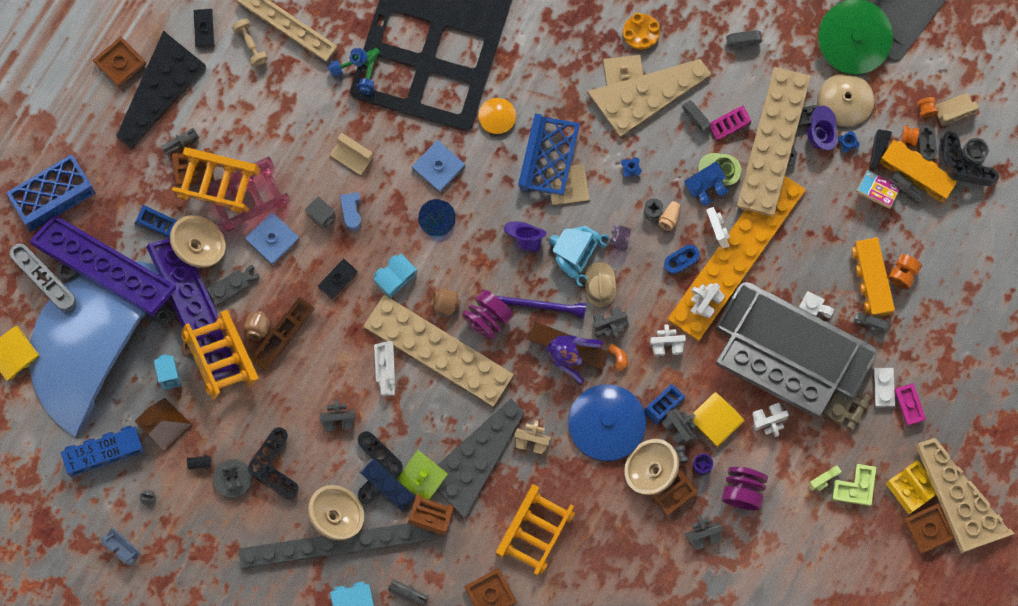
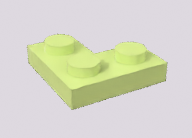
(858, 492)

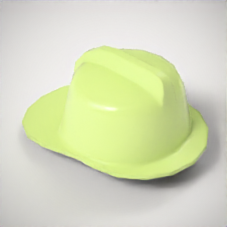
(728, 163)

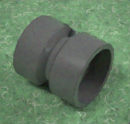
(975, 151)

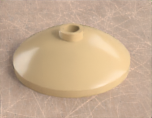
(847, 111)
(200, 234)
(645, 461)
(341, 506)

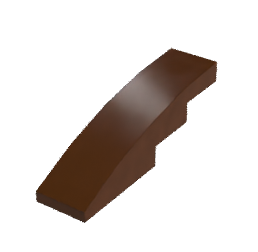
(283, 333)
(543, 335)

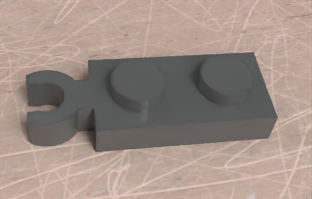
(231, 285)

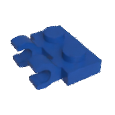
(706, 179)

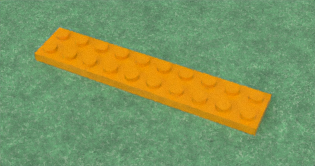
(731, 264)

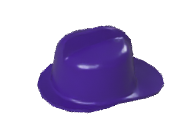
(823, 128)
(525, 235)

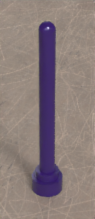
(576, 309)

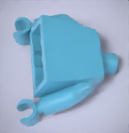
(575, 248)

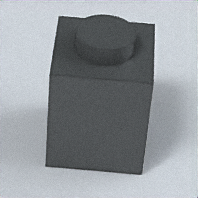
(321, 213)

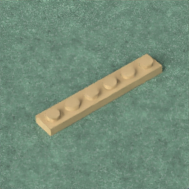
(291, 27)

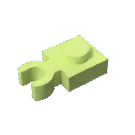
(821, 481)

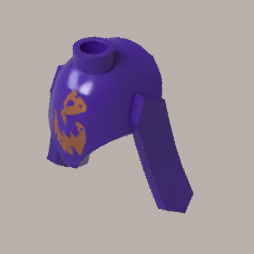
(564, 353)

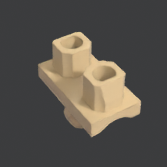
(523, 436)

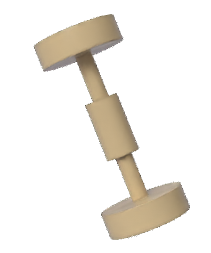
(258, 58)

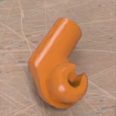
(620, 355)

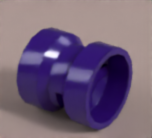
(704, 462)

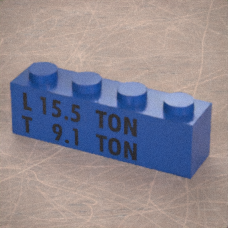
(102, 451)

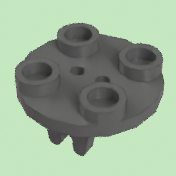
(234, 487)

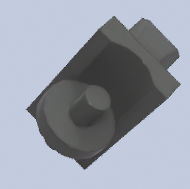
(610, 325)
(346, 416)
(683, 423)
(712, 530)

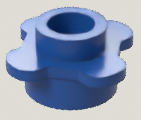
(853, 141)
(632, 162)

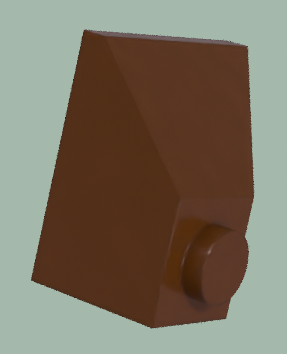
(163, 423)

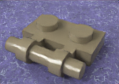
(840, 406)

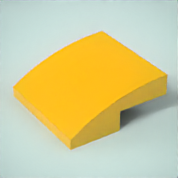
(15, 353)
(717, 419)
(912, 487)

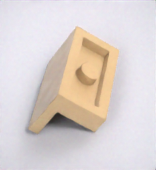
(956, 109)
(351, 154)

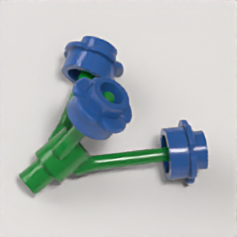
(358, 57)

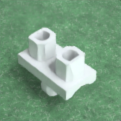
(704, 296)
(676, 342)
(761, 421)

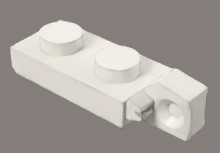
(385, 367)

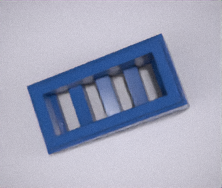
(139, 221)
(655, 413)

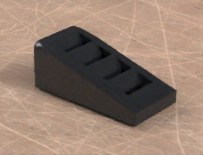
(880, 142)

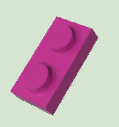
(910, 404)

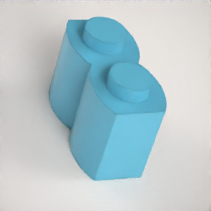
(395, 275)

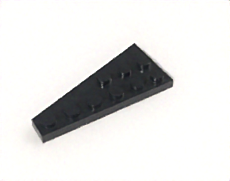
(164, 80)

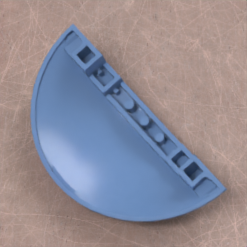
(80, 349)

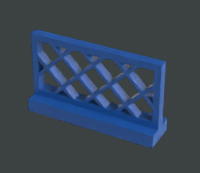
(532, 155)
(55, 206)

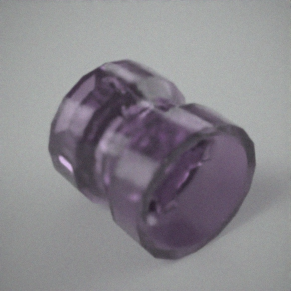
(619, 237)

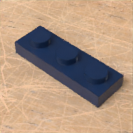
(387, 484)

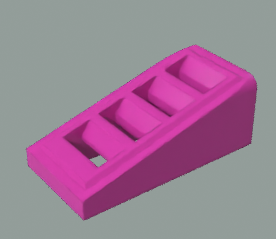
(727, 117)

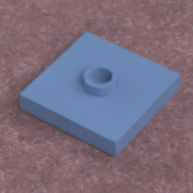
(438, 166)
(272, 238)

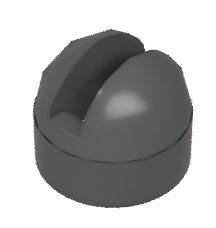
(146, 501)

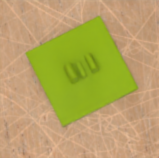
(422, 476)

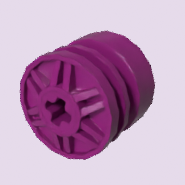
(490, 311)
(744, 488)

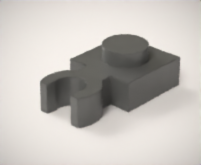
(876, 325)

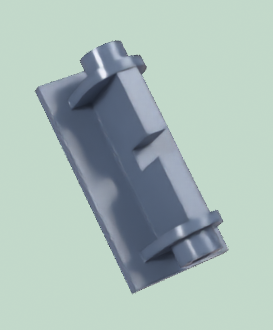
(125, 550)

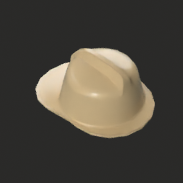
(600, 284)

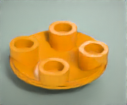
(641, 31)
(497, 116)

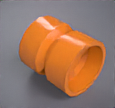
(903, 274)

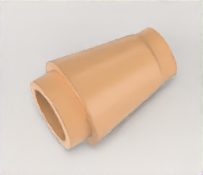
(670, 216)

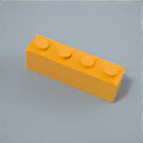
(914, 167)
(873, 277)

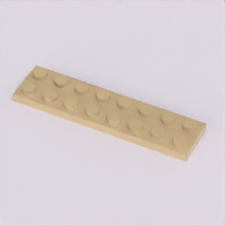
(773, 141)
(438, 351)

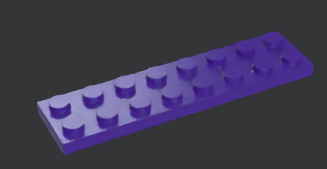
(103, 265)
(191, 301)

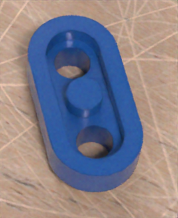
(682, 262)

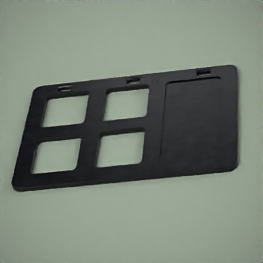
(475, 17)

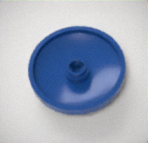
(607, 422)

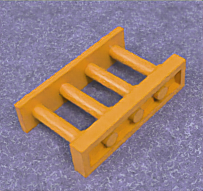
(212, 161)
(232, 341)
(525, 514)

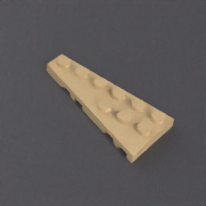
(639, 98)
(962, 503)

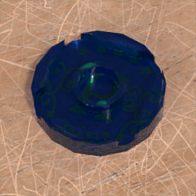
(436, 218)

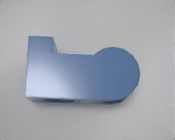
(351, 217)

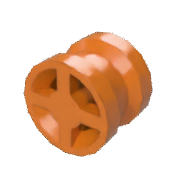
(927, 107)
(910, 135)

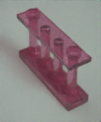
(279, 200)

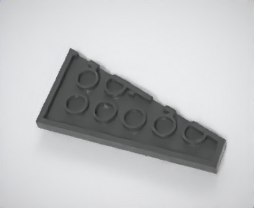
(476, 456)

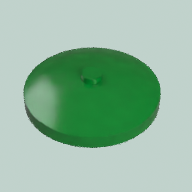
(855, 37)

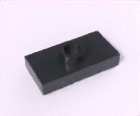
(204, 27)
(337, 278)

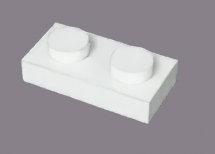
(721, 233)
(884, 387)

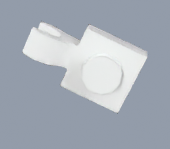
(813, 304)

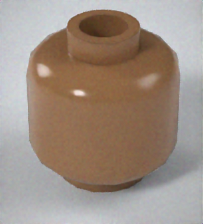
(445, 301)
(256, 326)

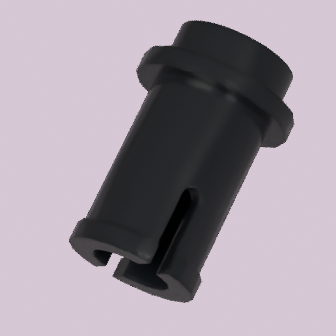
(199, 462)

